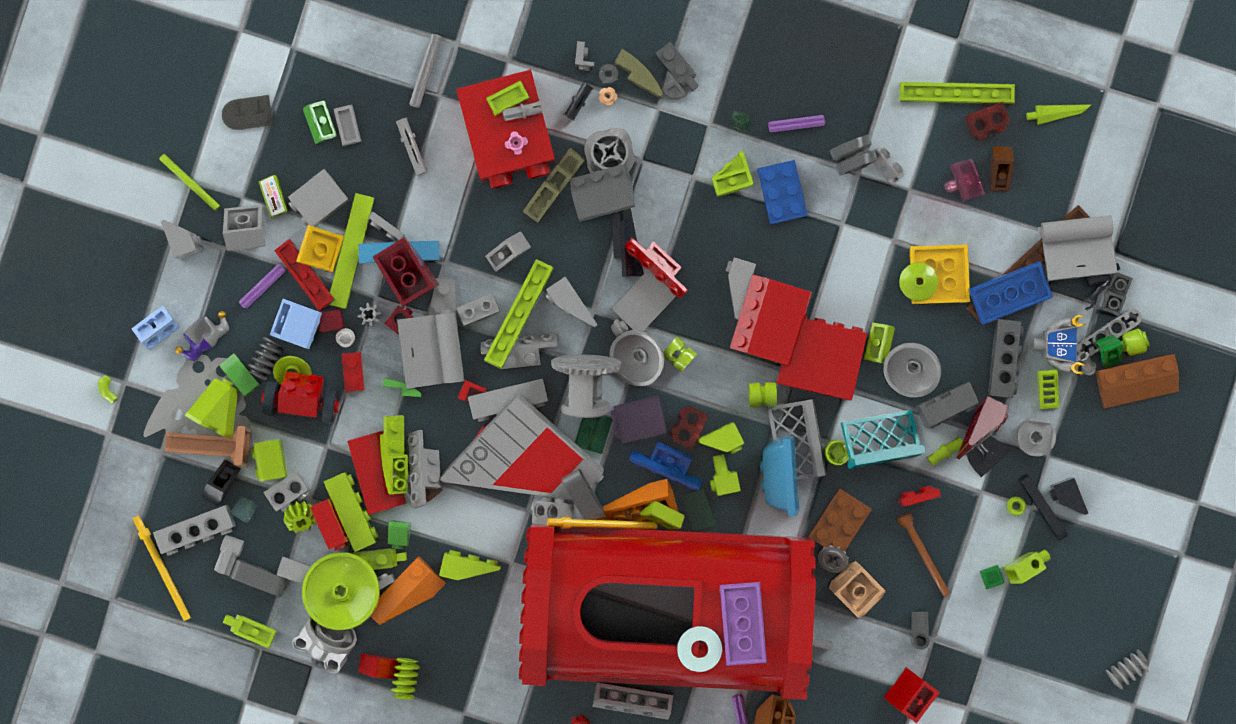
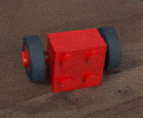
(300, 396)

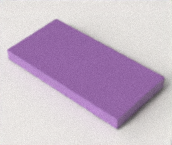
(743, 623)

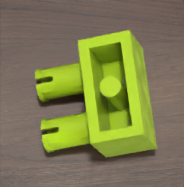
(723, 480)

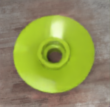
(911, 288)
(288, 363)

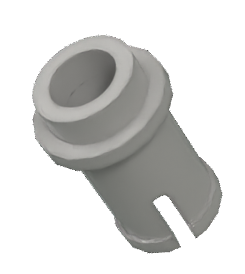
(1090, 367)

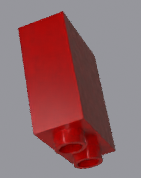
(490, 132)

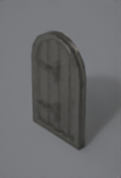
(248, 113)

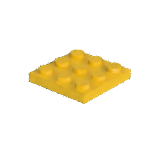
(952, 271)

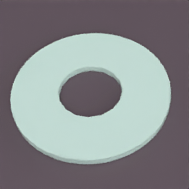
(714, 649)

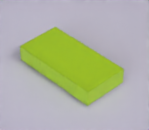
(507, 98)

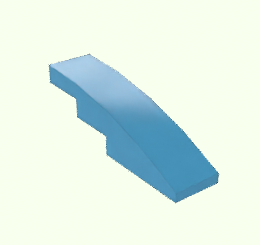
(426, 249)

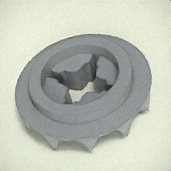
(832, 565)

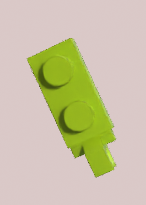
(382, 557)
(251, 630)

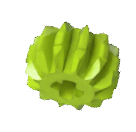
(299, 517)

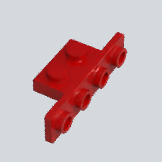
(659, 264)

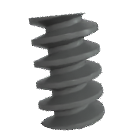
(265, 358)

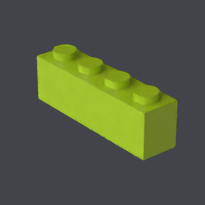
(350, 511)

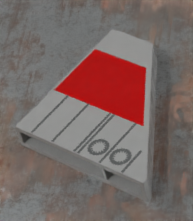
(522, 455)

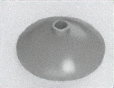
(635, 368)
(905, 377)

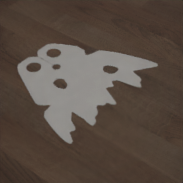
(190, 389)

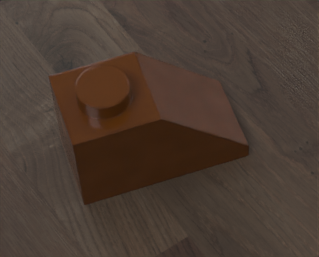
(1001, 168)

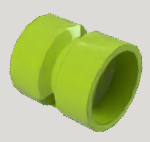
(683, 359)
(762, 394)
(836, 452)

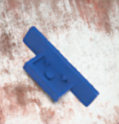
(668, 463)

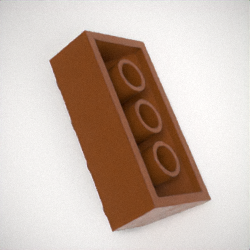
(1138, 380)

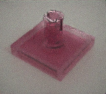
(965, 180)

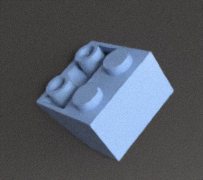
(296, 324)

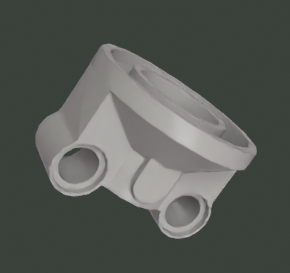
(325, 644)

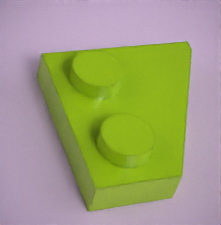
(733, 176)

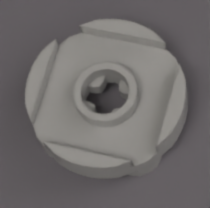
(1044, 430)

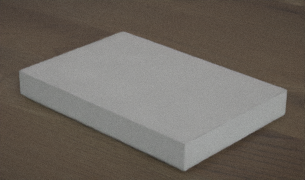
(643, 302)

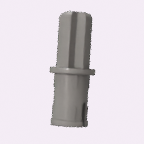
(522, 111)

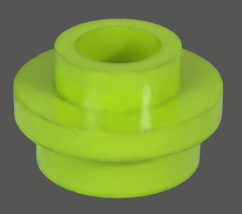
(1022, 506)

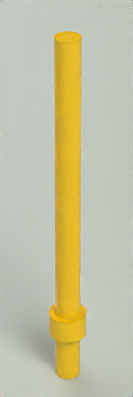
(567, 523)
(144, 534)

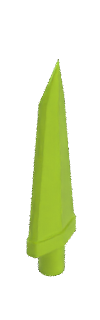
(1050, 113)

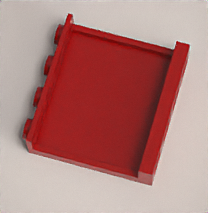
(825, 359)

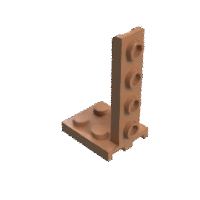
(236, 447)

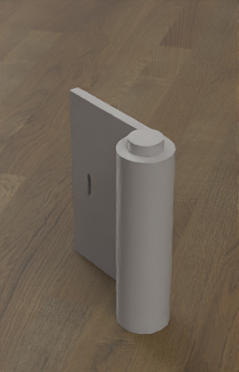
(1077, 244)
(434, 349)

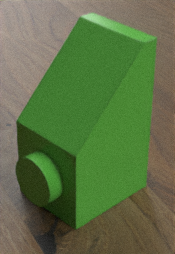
(399, 534)

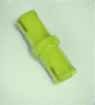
(945, 451)

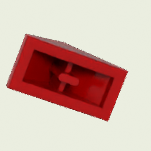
(378, 666)

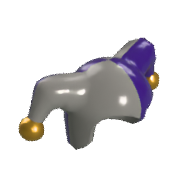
(203, 336)

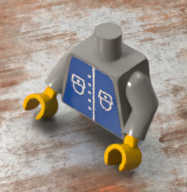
(1061, 344)

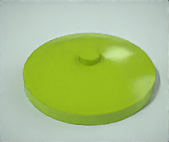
(340, 591)

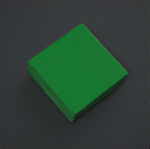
(991, 576)

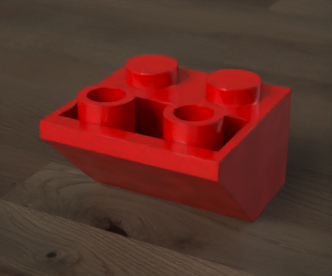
(911, 695)

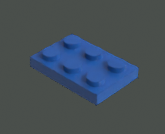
(782, 192)

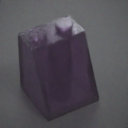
(639, 419)

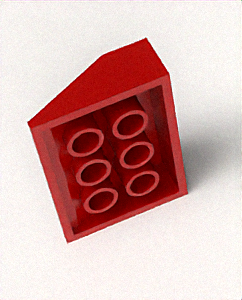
(770, 320)

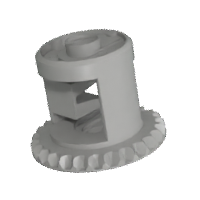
(585, 383)

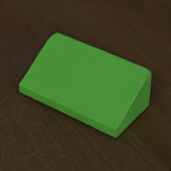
(319, 122)

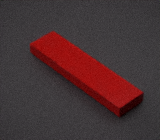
(304, 276)

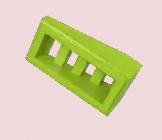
(1054, 373)

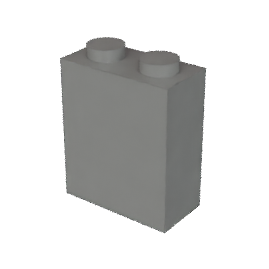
(318, 199)

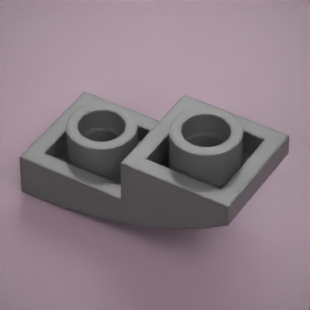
(1116, 293)

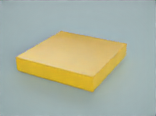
(320, 248)

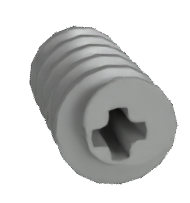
(1128, 669)

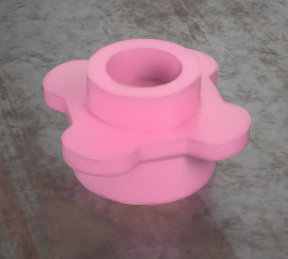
(521, 142)

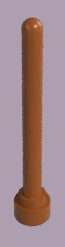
(906, 522)

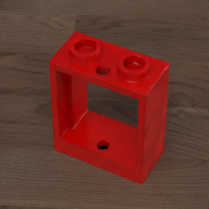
(330, 524)

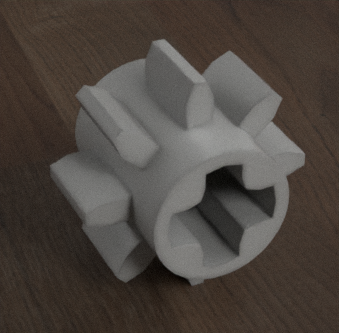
(364, 316)

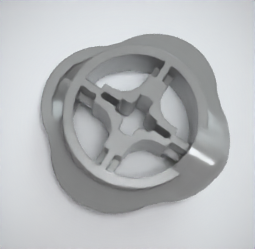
(618, 136)

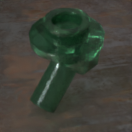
(740, 121)

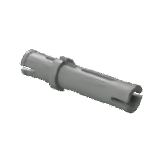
(404, 125)

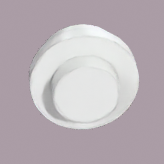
(345, 337)

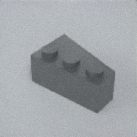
(947, 405)

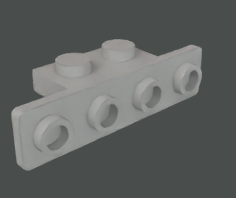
(525, 350)
(423, 469)

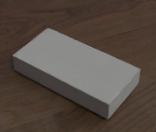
(347, 125)

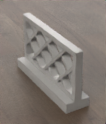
(812, 433)

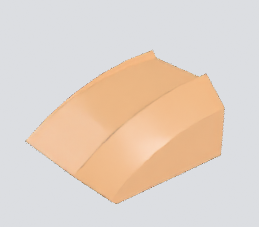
(857, 589)

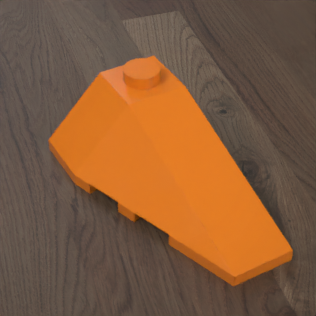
(630, 506)

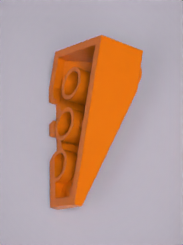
(410, 589)

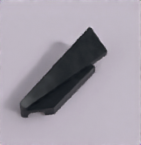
(623, 231)

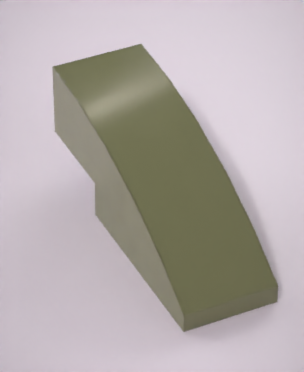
(639, 73)

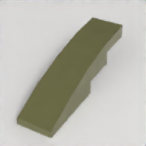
(554, 185)

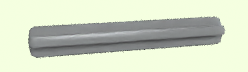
(425, 70)

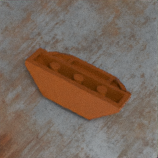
(775, 711)

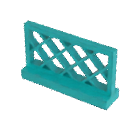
(888, 454)

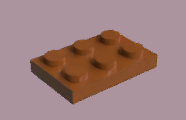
(840, 521)

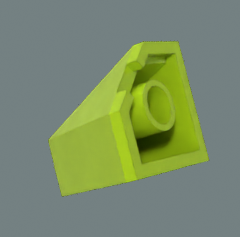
(216, 407)

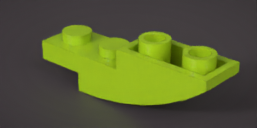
(392, 455)

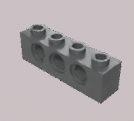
(1015, 330)

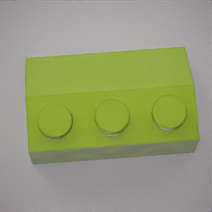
(725, 438)

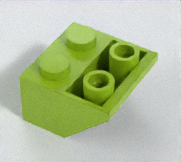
(269, 460)

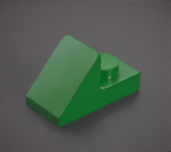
(1110, 350)

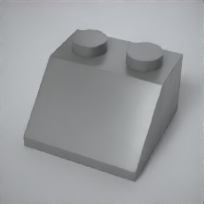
(244, 227)
(181, 241)

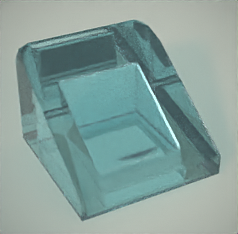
(244, 509)

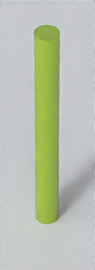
(189, 182)

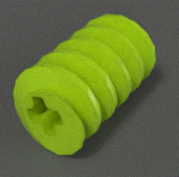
(405, 678)

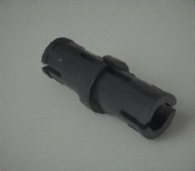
(578, 101)

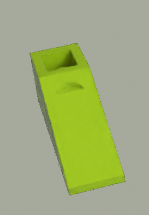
(462, 567)

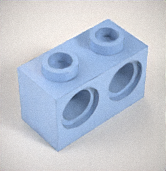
(155, 328)

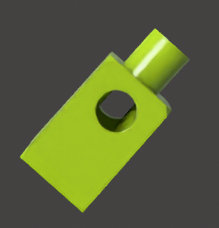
(1026, 566)

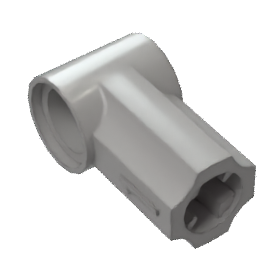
(230, 550)

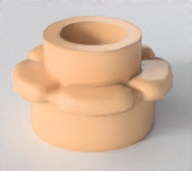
(607, 91)

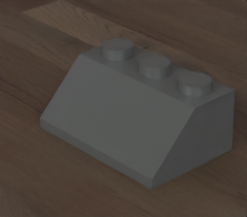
(602, 192)

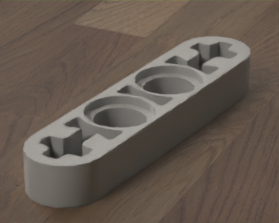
(1107, 331)

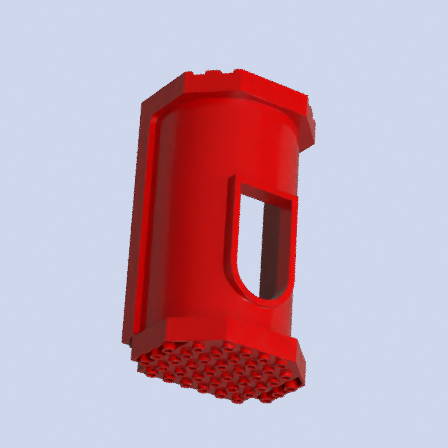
(574, 560)

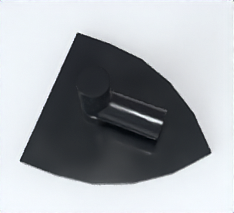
(986, 455)

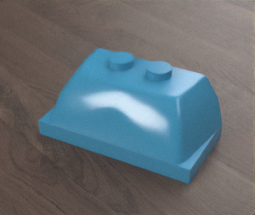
(780, 475)

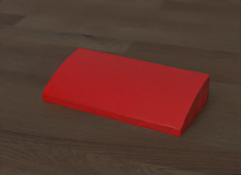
(369, 470)

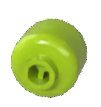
(1135, 342)

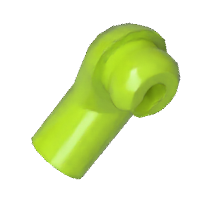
(103, 387)

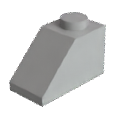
(508, 251)

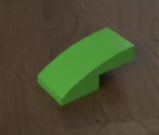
(239, 375)
(405, 392)

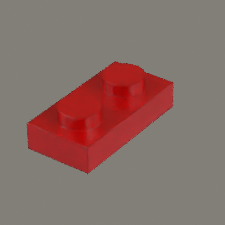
(353, 371)

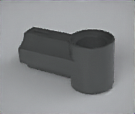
(919, 627)

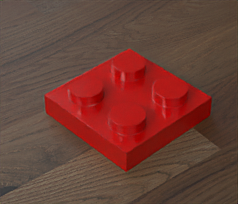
(911, 497)

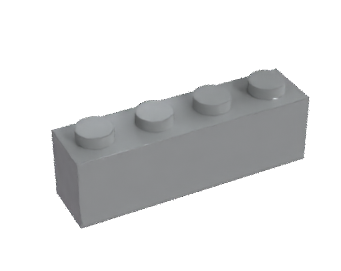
(494, 401)

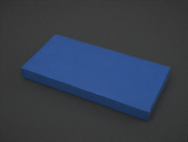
(1010, 293)

